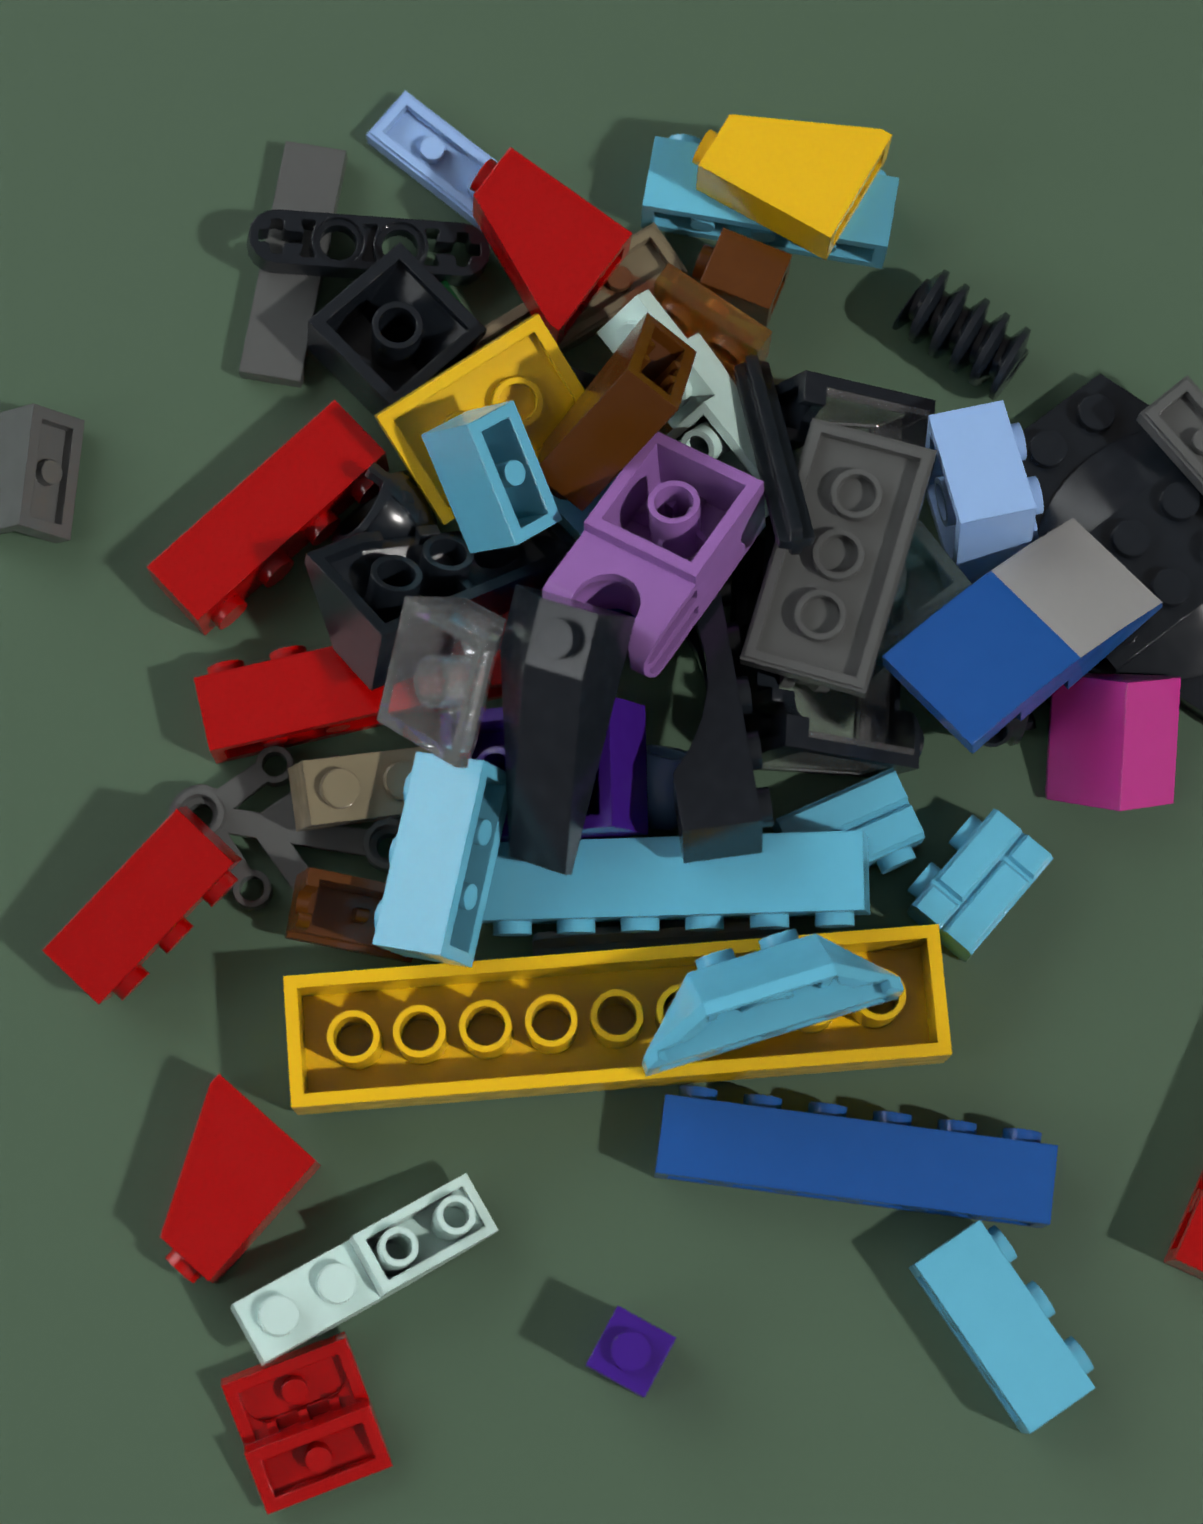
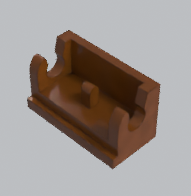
(337, 912)

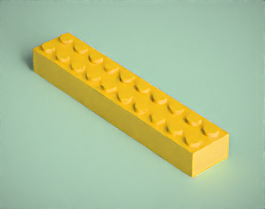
(576, 1025)

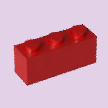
(144, 907)

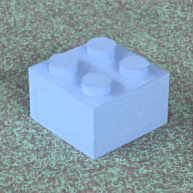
(980, 487)

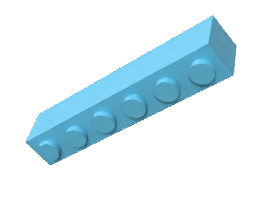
(649, 882)

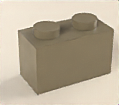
(350, 788)

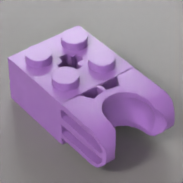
(663, 545)

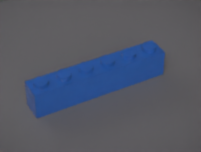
(856, 1159)

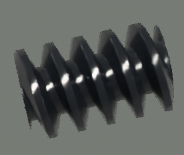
(965, 332)

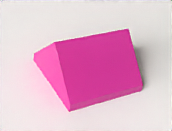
(1114, 741)

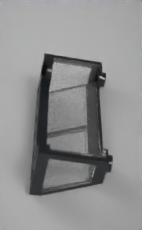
(831, 729)

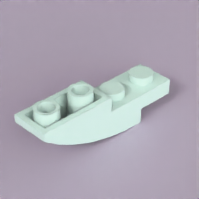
(710, 408)
(364, 1269)

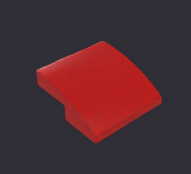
(306, 1423)

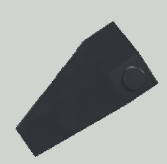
(366, 580)
(558, 700)

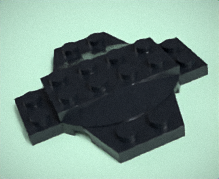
(1142, 509)

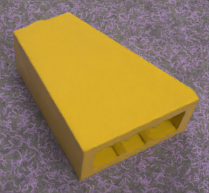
(791, 174)

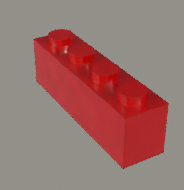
(269, 519)

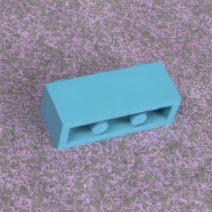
(442, 860)
(1004, 1326)

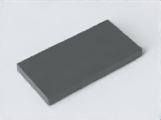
(831, 604)

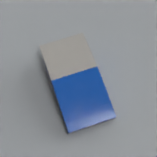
(1021, 634)

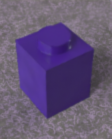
(630, 1352)

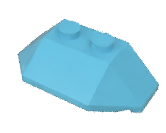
(763, 996)

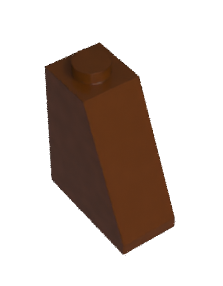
(617, 413)

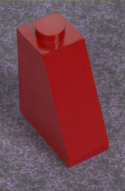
(546, 239)
(230, 1184)

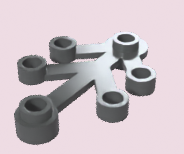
(276, 827)

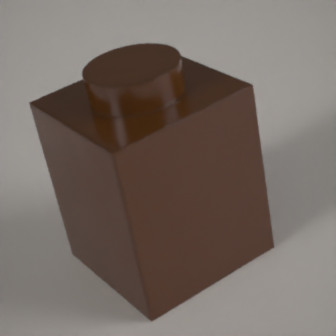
(744, 273)

